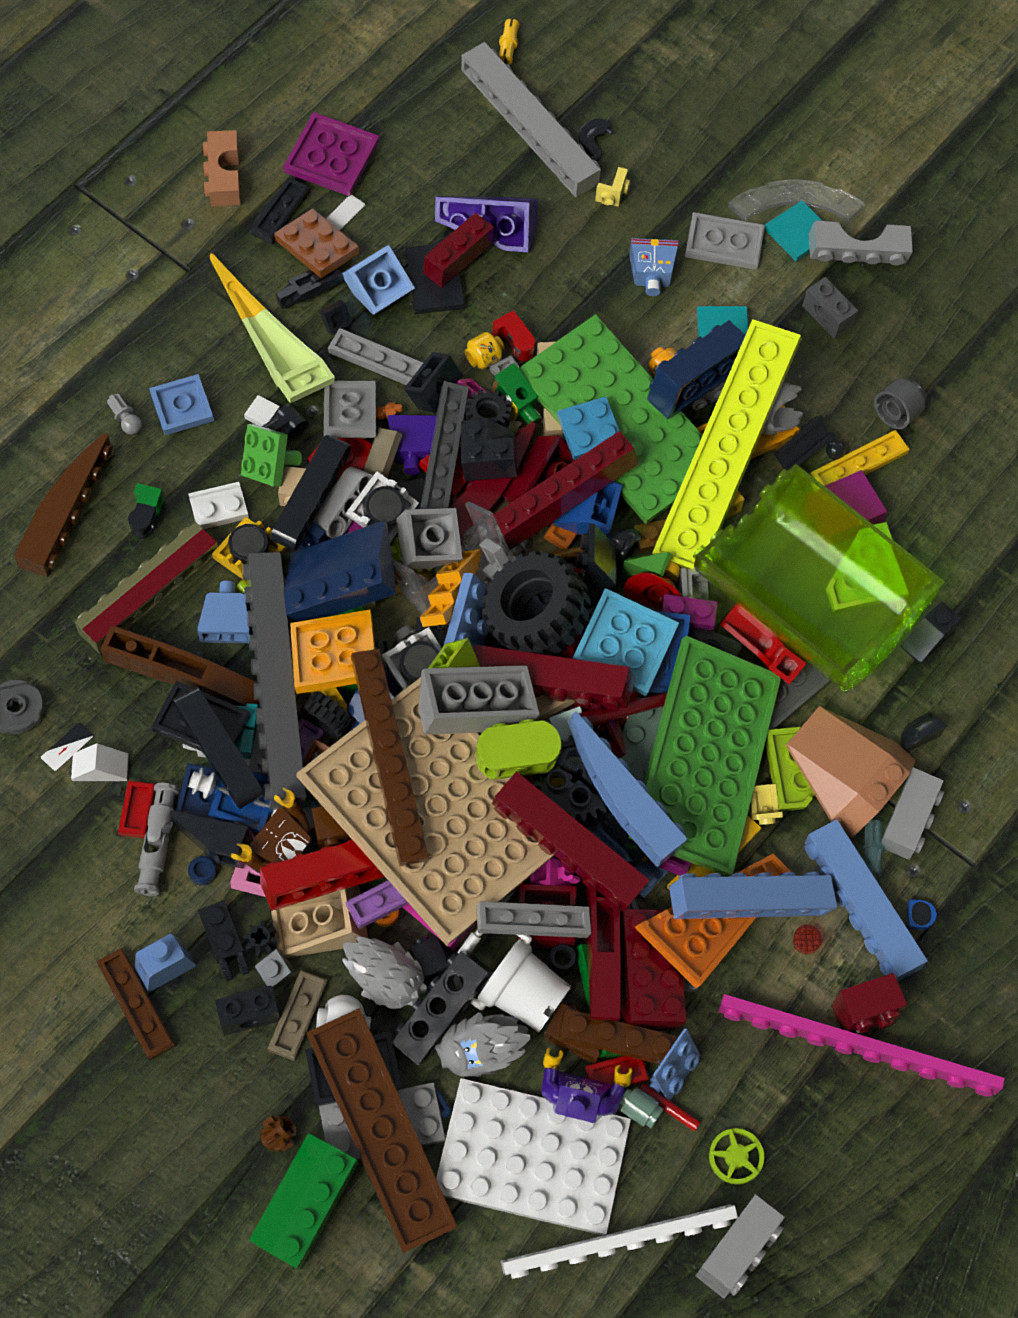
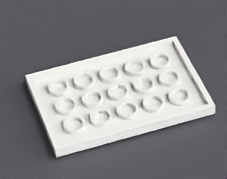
(530, 1162)

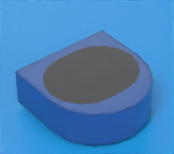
(920, 914)

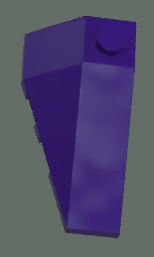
(511, 217)

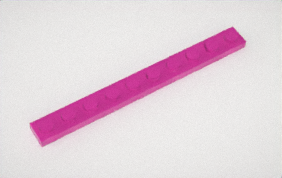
(871, 1049)

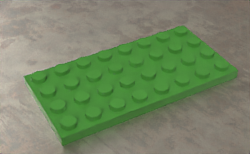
(596, 365)
(711, 750)

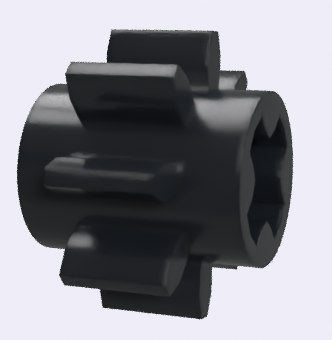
(256, 934)

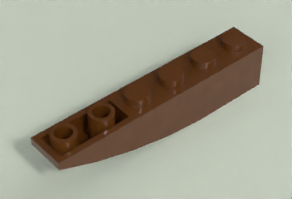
(61, 510)
(174, 664)

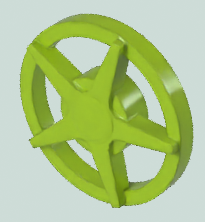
(736, 1156)

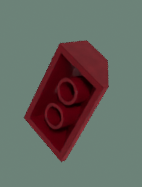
(543, 460)

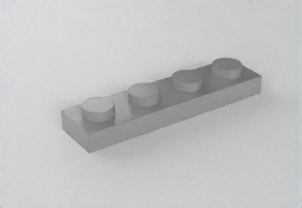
(373, 356)
(533, 919)

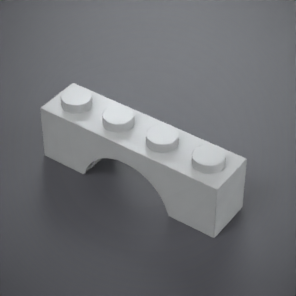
(831, 242)

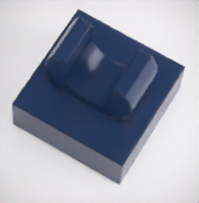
(314, 536)

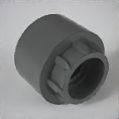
(900, 403)

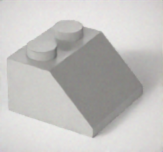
(429, 537)

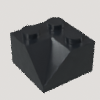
(487, 450)

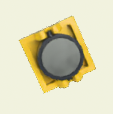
(245, 539)

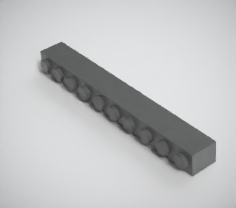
(274, 677)

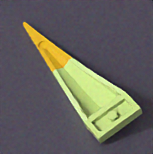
(288, 360)

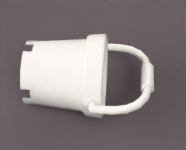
(519, 984)

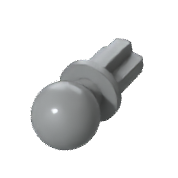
(123, 413)

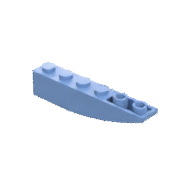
(625, 796)

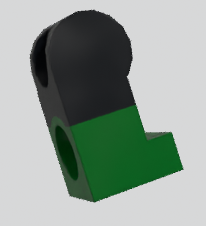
(148, 507)

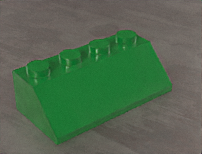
(304, 1201)

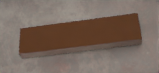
(135, 1004)

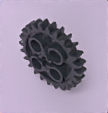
(564, 795)

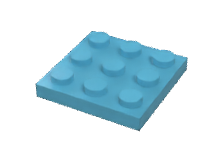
(627, 636)

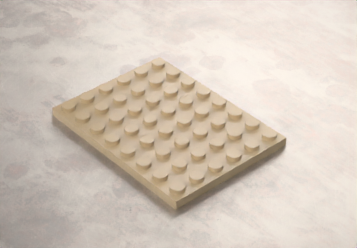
(468, 844)

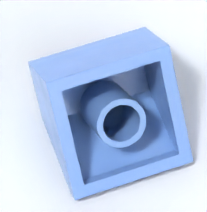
(378, 280)

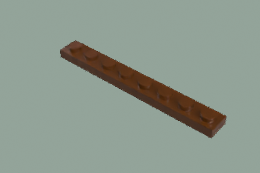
(389, 758)

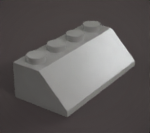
(475, 698)

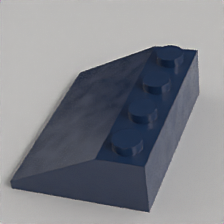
(340, 574)

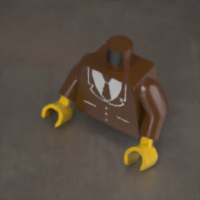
(281, 838)

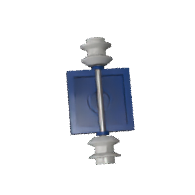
(223, 806)

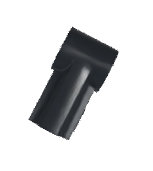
(288, 421)

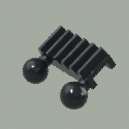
(806, 442)

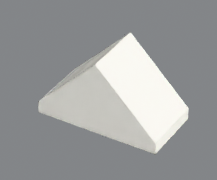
(100, 764)

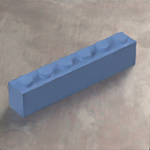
(752, 895)
(865, 901)

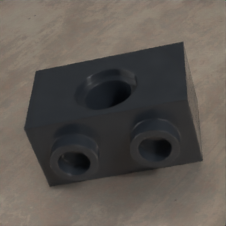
(427, 382)
(247, 1010)

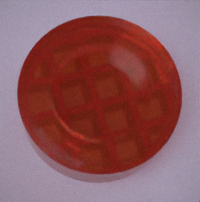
(807, 939)

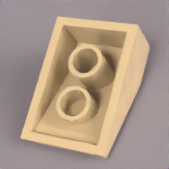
(317, 924)

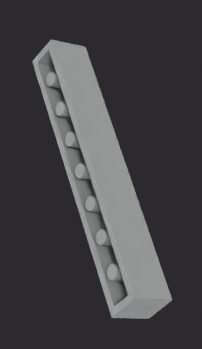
(531, 119)

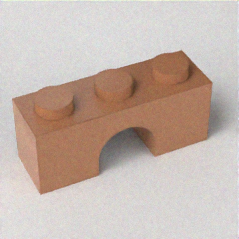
(221, 152)

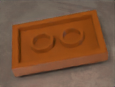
(316, 243)

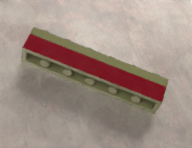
(148, 585)

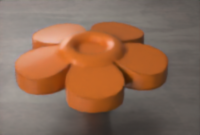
(388, 409)

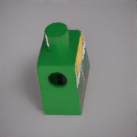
(519, 393)

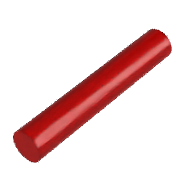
(672, 1109)

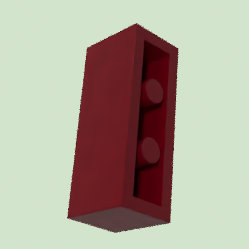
(458, 250)

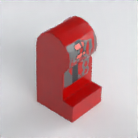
(515, 334)

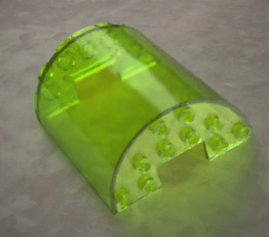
(789, 553)

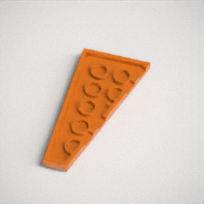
(701, 944)

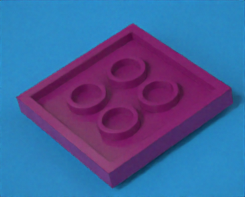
(331, 154)

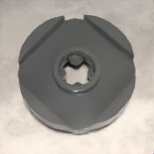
(28, 716)

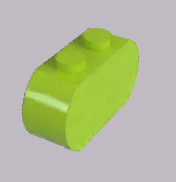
(521, 747)

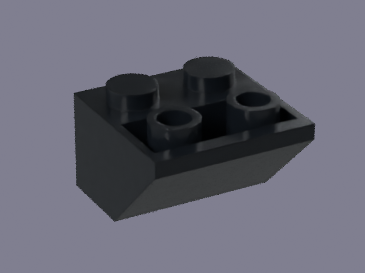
(597, 562)

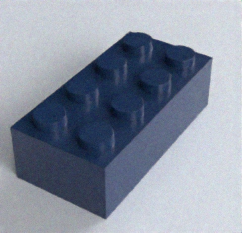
(695, 369)

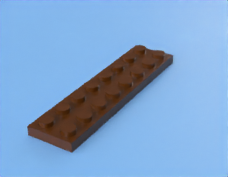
(381, 1130)

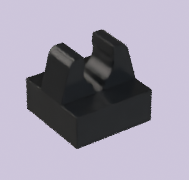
(335, 317)

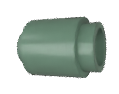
(641, 1107)

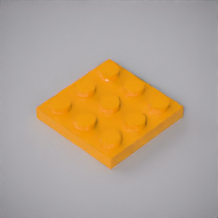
(325, 648)

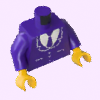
(581, 1096)

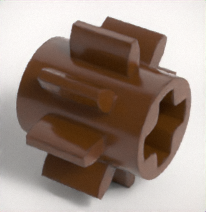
(278, 1133)

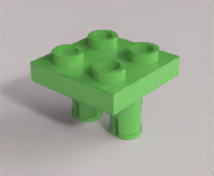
(267, 455)

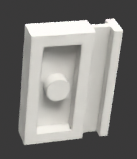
(218, 505)

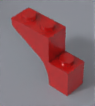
(764, 644)

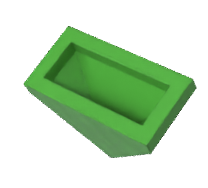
(646, 563)

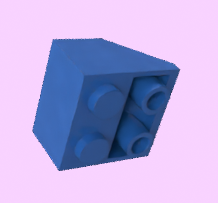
(596, 509)

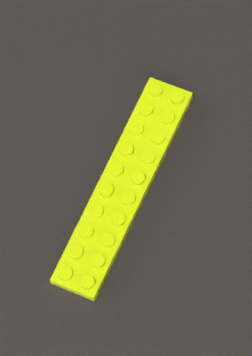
(728, 441)

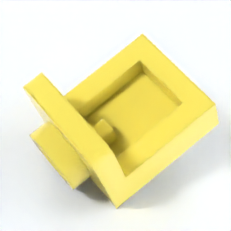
(612, 194)
(764, 804)

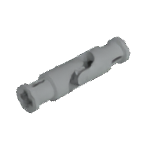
(159, 827)

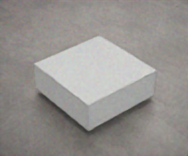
(261, 411)

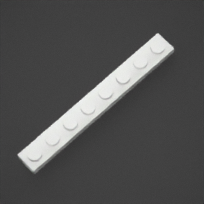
(606, 1244)

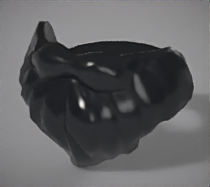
(625, 544)

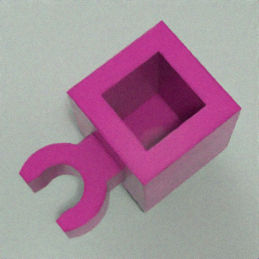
(553, 874)

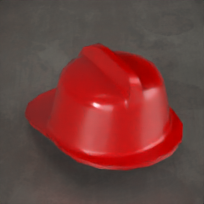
(649, 589)

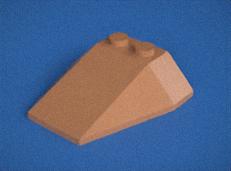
(848, 767)

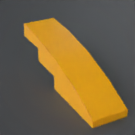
(445, 594)

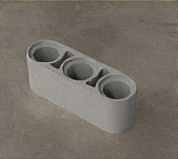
(340, 498)

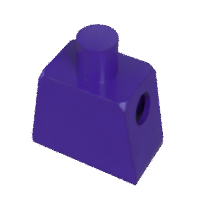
(415, 441)

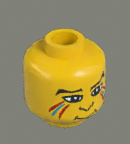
(484, 350)

